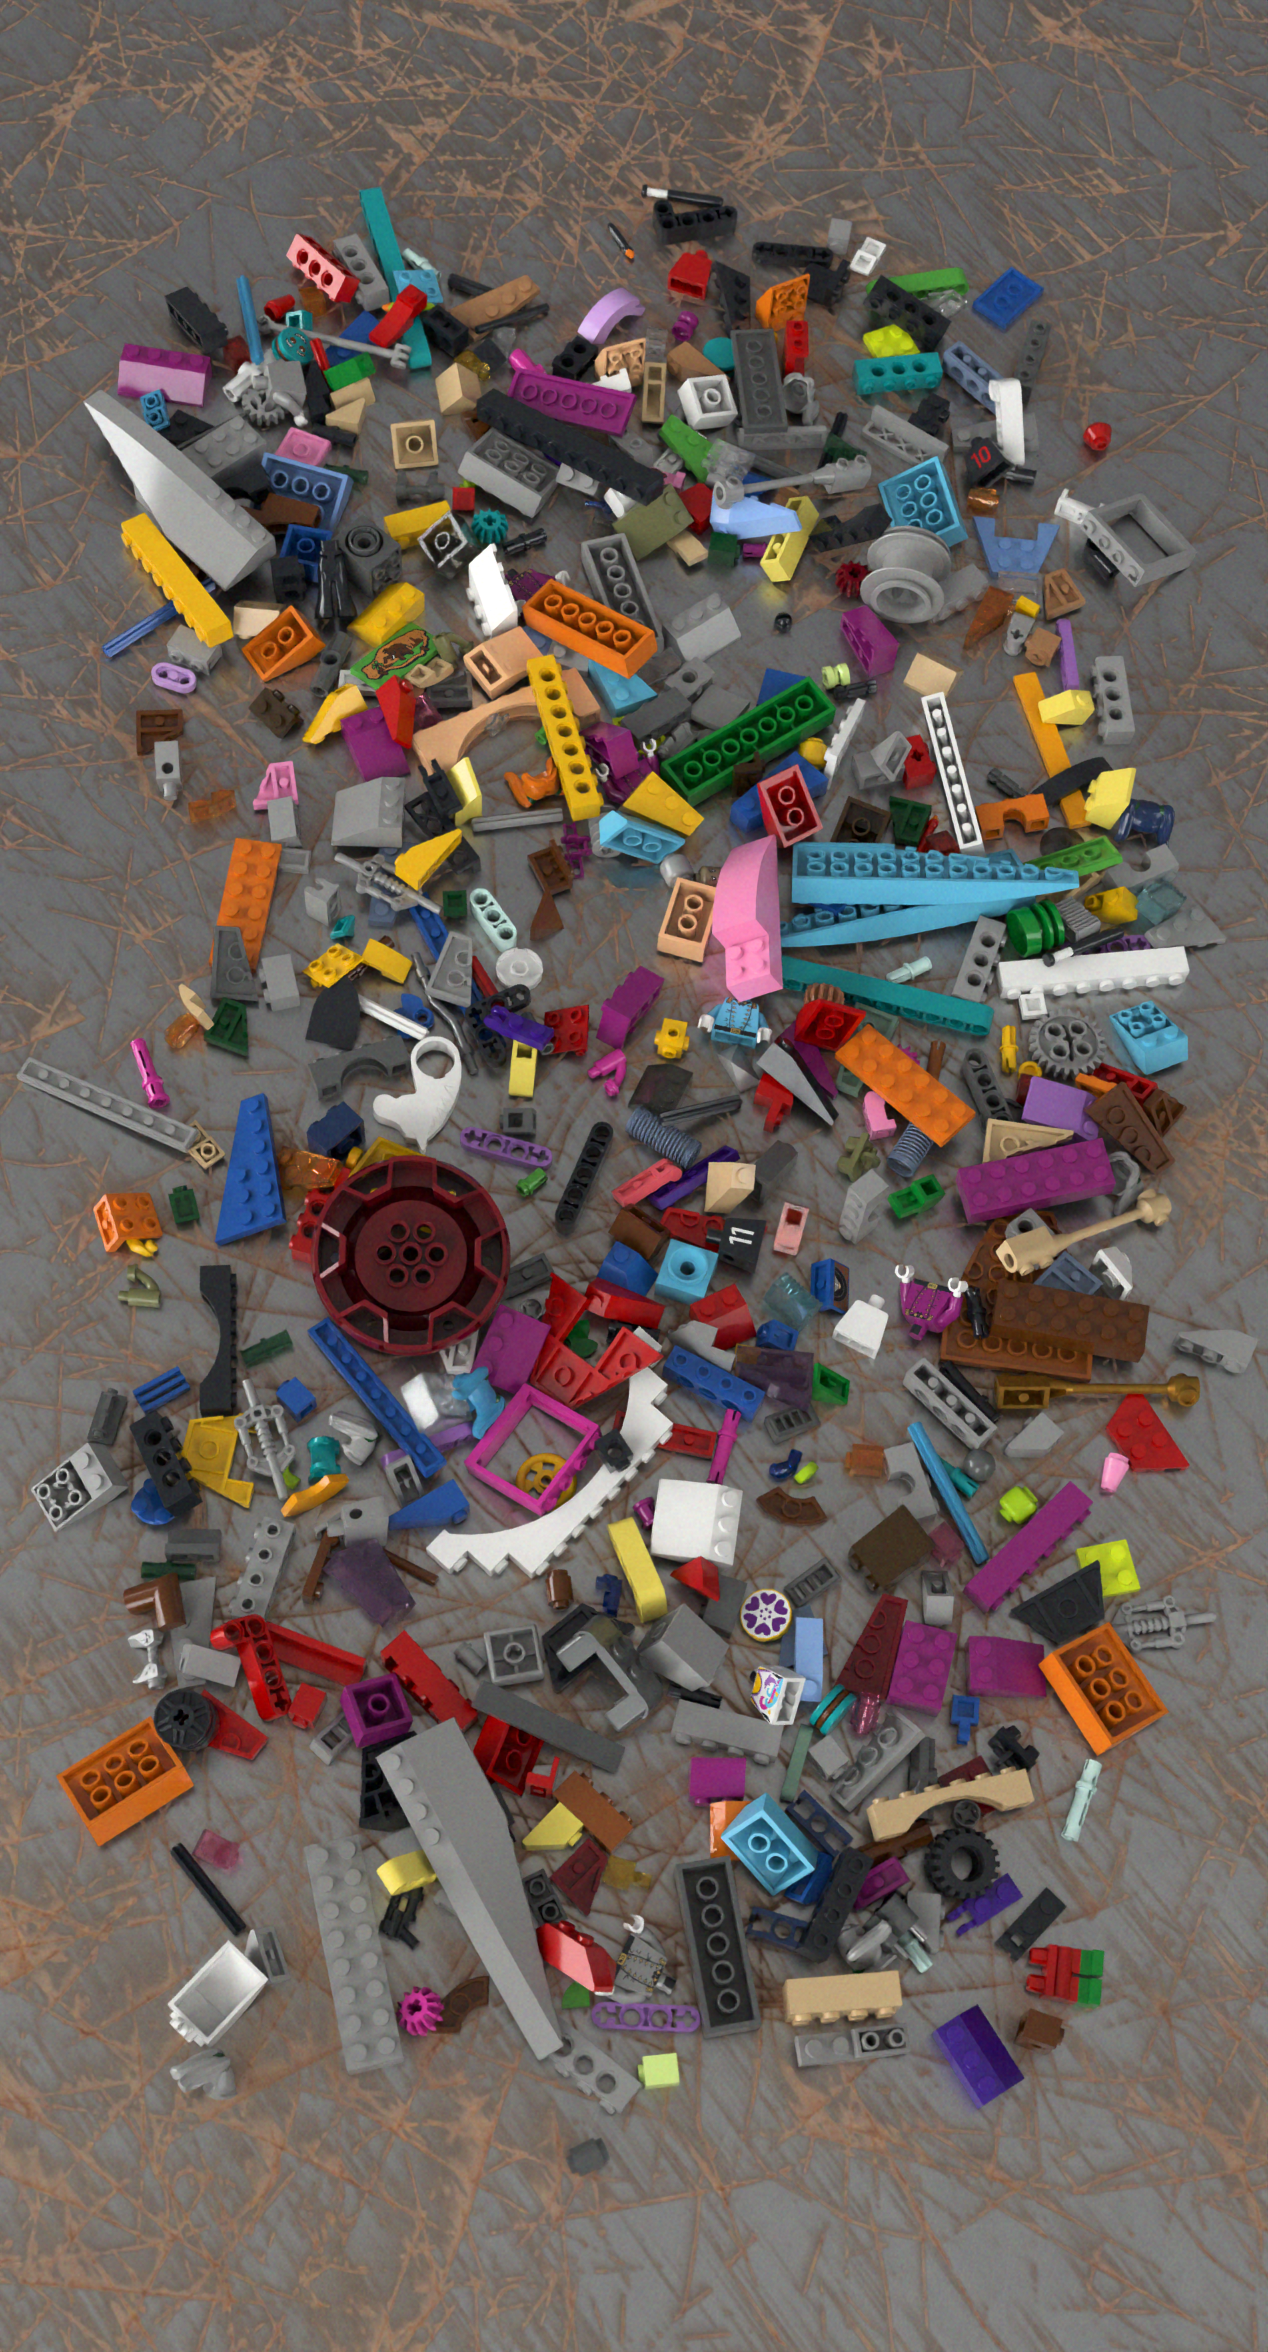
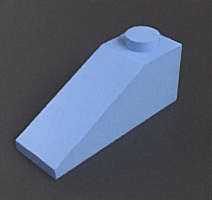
(809, 1656)

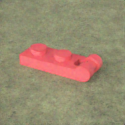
(647, 1182)

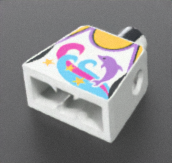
(776, 1693)

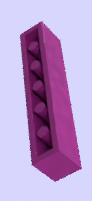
(1027, 1548)

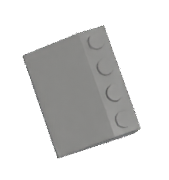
(510, 472)

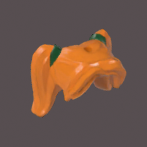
(535, 788)

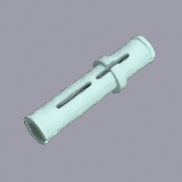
(1084, 1791)

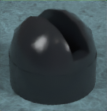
(783, 622)

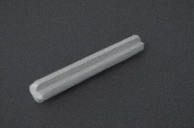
(517, 819)

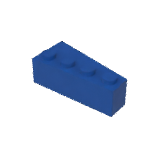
(747, 811)

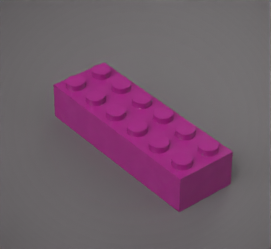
(1035, 1180)

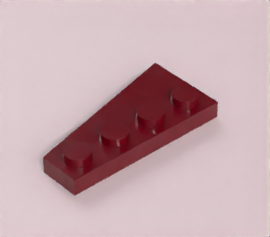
(875, 1651)

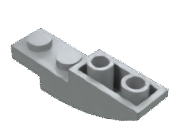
(852, 2045)

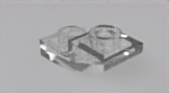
(503, 339)

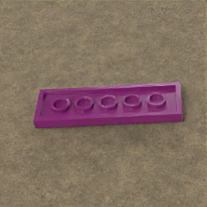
(574, 401)

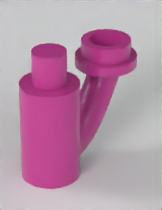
(607, 1064)

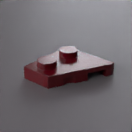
(580, 1876)

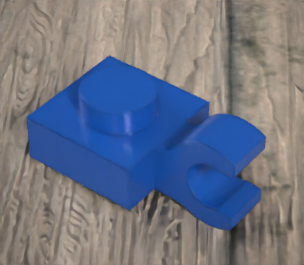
(965, 1714)

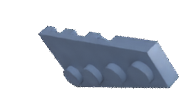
(380, 910)

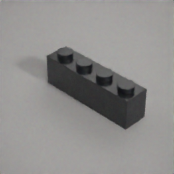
(197, 320)

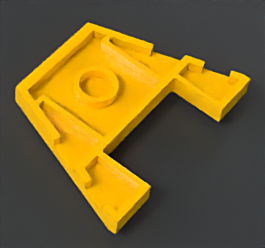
(211, 1450)

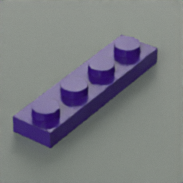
(690, 1179)

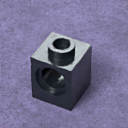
(614, 1440)

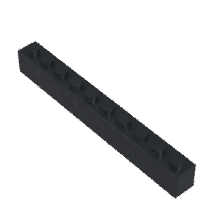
(570, 447)

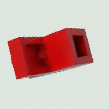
(774, 1097)

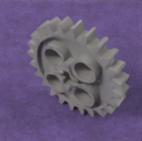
(1086, 1041)

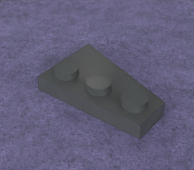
(230, 967)

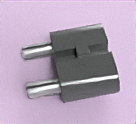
(901, 1920)

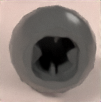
(979, 1465)

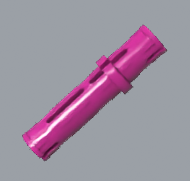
(726, 1436)

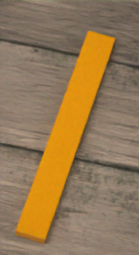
(1049, 745)

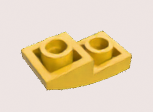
(386, 960)

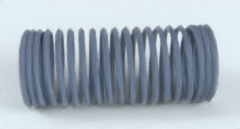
(636, 1123)
(909, 1162)

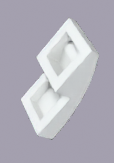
(868, 256)

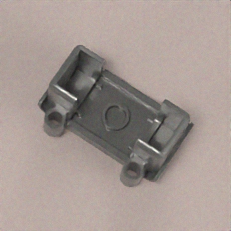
(628, 1667)

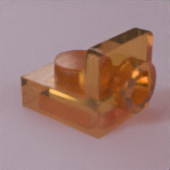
(313, 301)

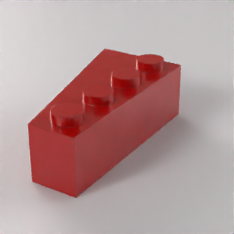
(427, 1683)

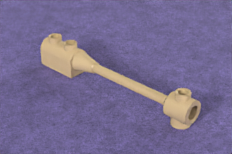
(1040, 1247)

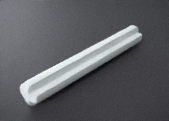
(393, 1018)

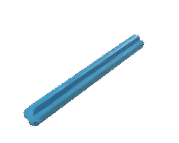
(250, 320)
(948, 1492)

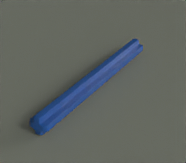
(147, 624)

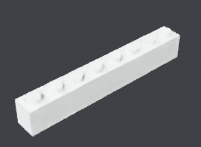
(953, 775)
(1093, 972)

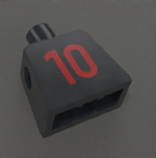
(986, 462)

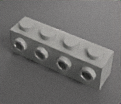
(264, 1568)

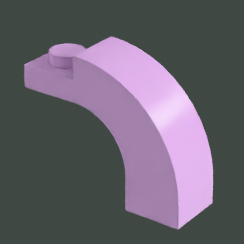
(607, 313)

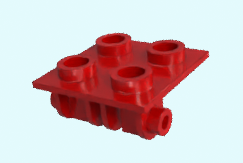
(569, 1028)

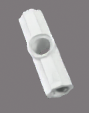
(238, 385)

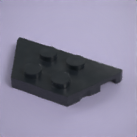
(1066, 1606)
(561, 1633)

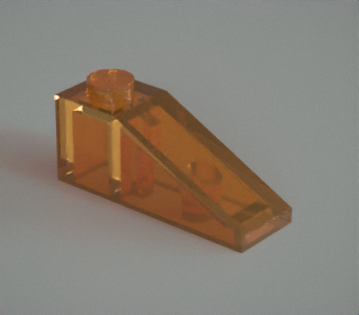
(990, 615)

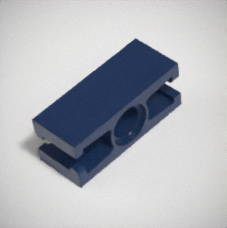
(822, 1815)
(775, 1919)

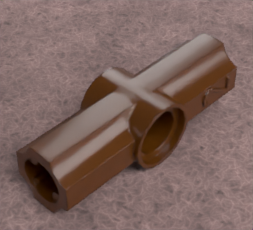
(916, 1837)

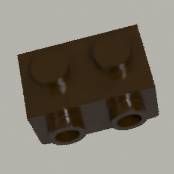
(275, 712)

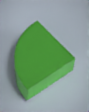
(576, 1997)

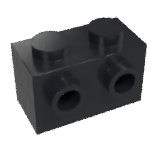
(931, 414)

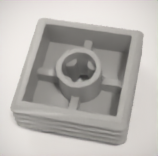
(522, 1640)

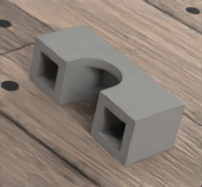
(1159, 867)
(905, 1464)

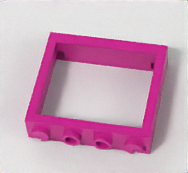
(503, 1428)

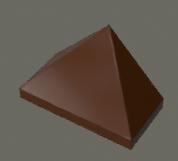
(546, 919)

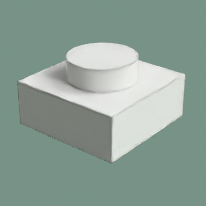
(1032, 1006)

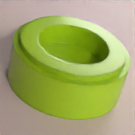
(805, 1473)

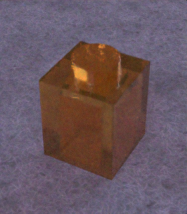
(865, 1461)

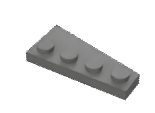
(198, 1610)
(884, 1752)

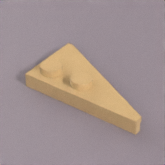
(1014, 1139)

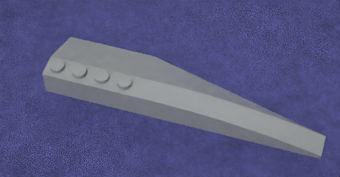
(183, 498)
(477, 1866)

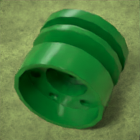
(1035, 928)

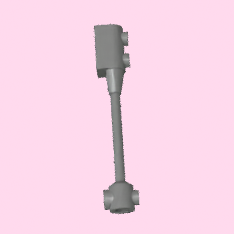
(835, 477)

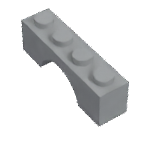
(858, 1214)

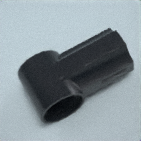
(1094, 556)

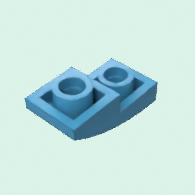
(155, 410)

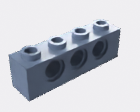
(970, 372)

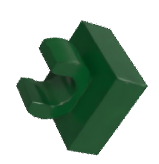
(455, 903)

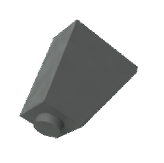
(772, 1169)

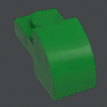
(917, 1198)

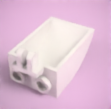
(216, 1996)

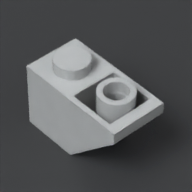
(1035, 1440)
(930, 1911)

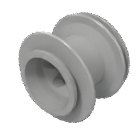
(906, 574)

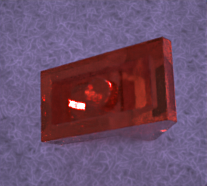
(790, 1228)

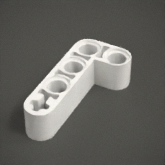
(1009, 417)

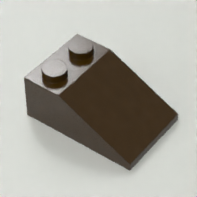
(861, 823)

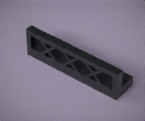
(445, 825)

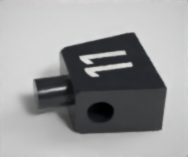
(739, 1242)

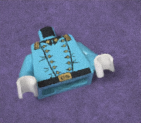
(736, 1023)

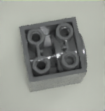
(369, 556)

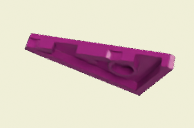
(814, 1061)

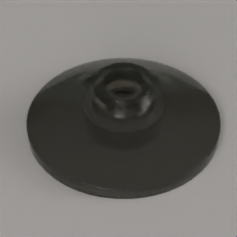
(1052, 840)

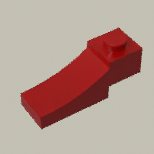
(399, 317)

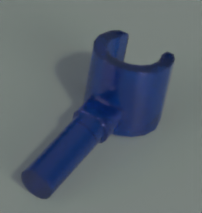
(603, 505)

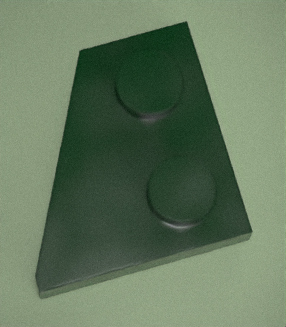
(909, 820)
(229, 1027)

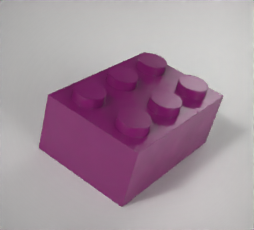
(921, 1668)

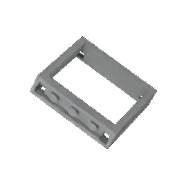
(1155, 524)

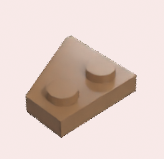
(1060, 594)

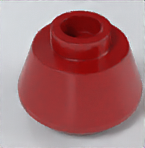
(1098, 435)

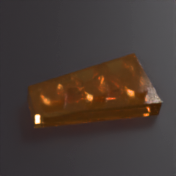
(306, 1169)

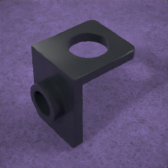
(490, 354)

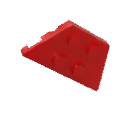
(1143, 1437)

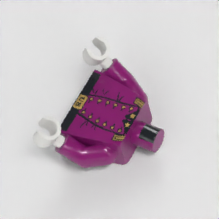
(528, 583)
(621, 789)
(929, 1304)

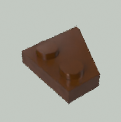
(157, 727)
(1163, 1111)

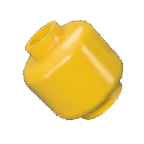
(813, 751)

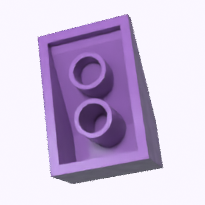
(1061, 1108)

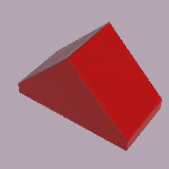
(699, 1576)

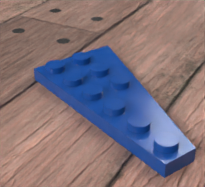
(253, 1182)

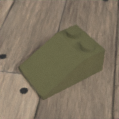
(653, 524)

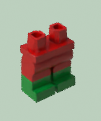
(1067, 1975)

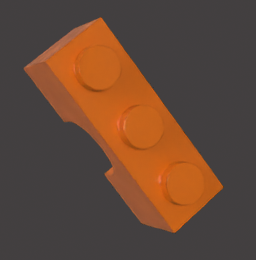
(1028, 810)

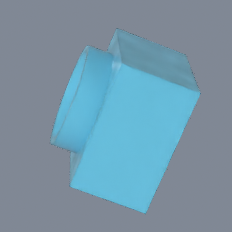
(686, 1259)

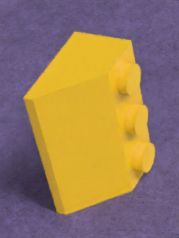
(388, 613)

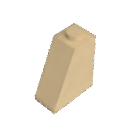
(728, 1185)

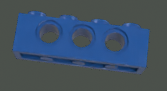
(713, 1383)

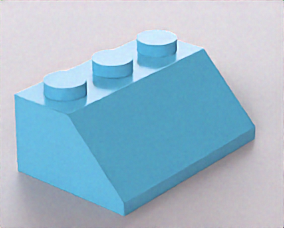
(637, 837)
(770, 1844)

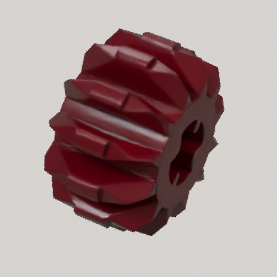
(850, 578)

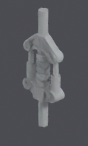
(368, 871)
(258, 1417)
(1174, 1621)

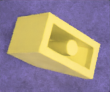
(1068, 707)
(554, 1831)

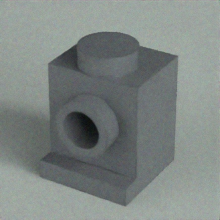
(510, 1115)

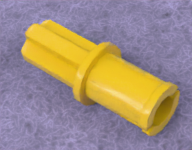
(1009, 1049)

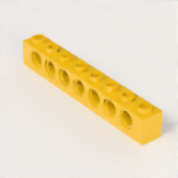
(558, 721)

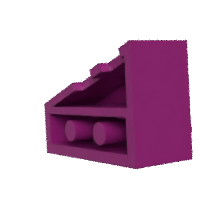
(869, 640)
(611, 746)
(628, 1005)

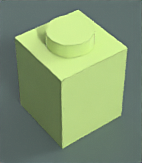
(659, 2071)

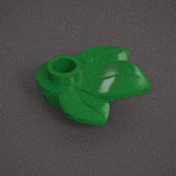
(578, 1339)

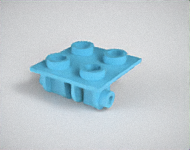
(423, 280)

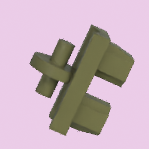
(862, 1157)

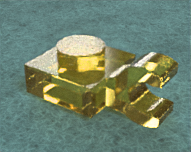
(471, 361)
(622, 1873)

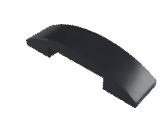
(1071, 780)

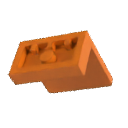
(126, 1217)

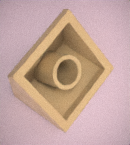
(457, 390)
(932, 674)

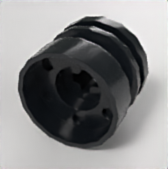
(197, 1730)

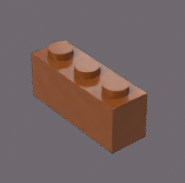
(595, 1811)

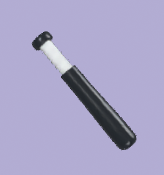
(696, 199)
(1099, 939)

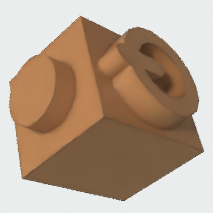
(1042, 647)

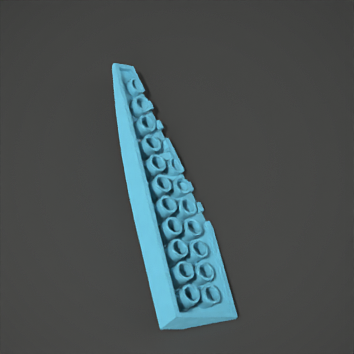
(885, 921)

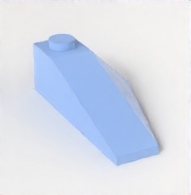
(753, 519)

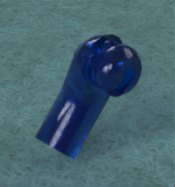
(787, 1468)

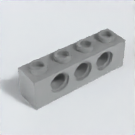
(372, 289)
(1112, 700)
(986, 932)
(949, 1405)
(580, 2047)

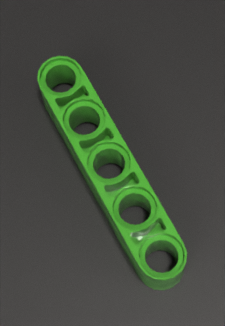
(930, 282)

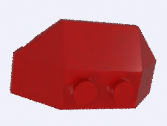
(576, 1955)

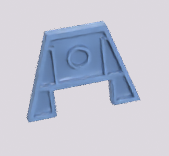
(1013, 553)

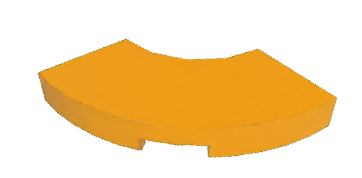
(314, 1495)

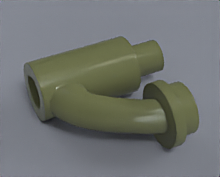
(445, 649)
(141, 1297)

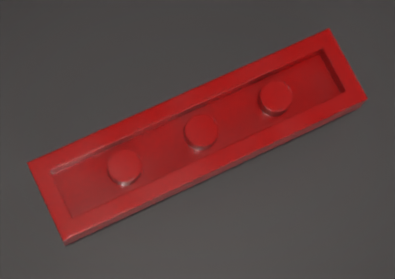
(684, 1438)

